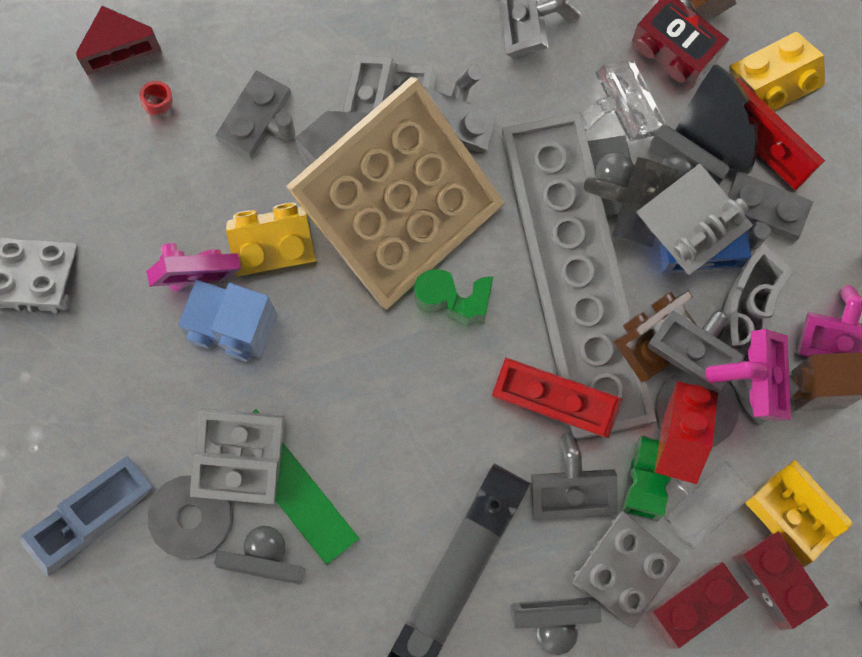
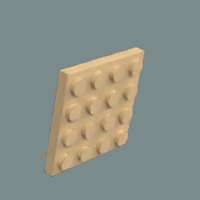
(396, 193)

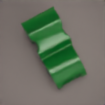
(437, 291)
(648, 492)

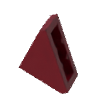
(114, 41)

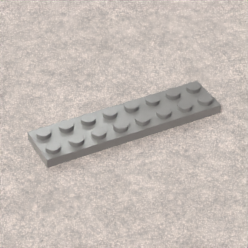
(575, 262)

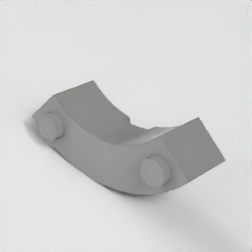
(751, 308)

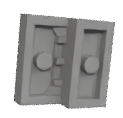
(378, 77)
(237, 456)

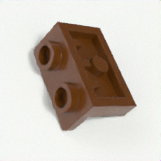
(642, 329)

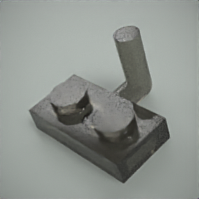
(644, 185)

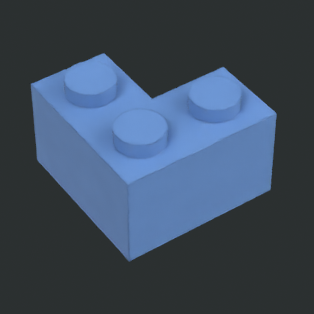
(229, 318)

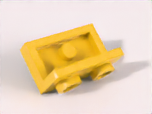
(782, 71)
(270, 239)
(799, 511)

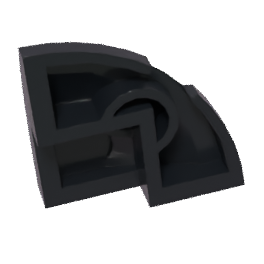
(720, 122)

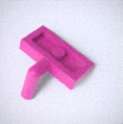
(179, 270)
(834, 335)
(768, 371)

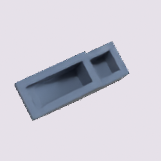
(85, 515)

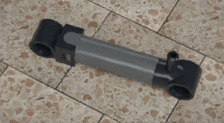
(461, 565)

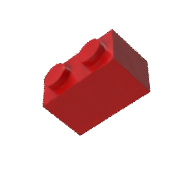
(687, 432)

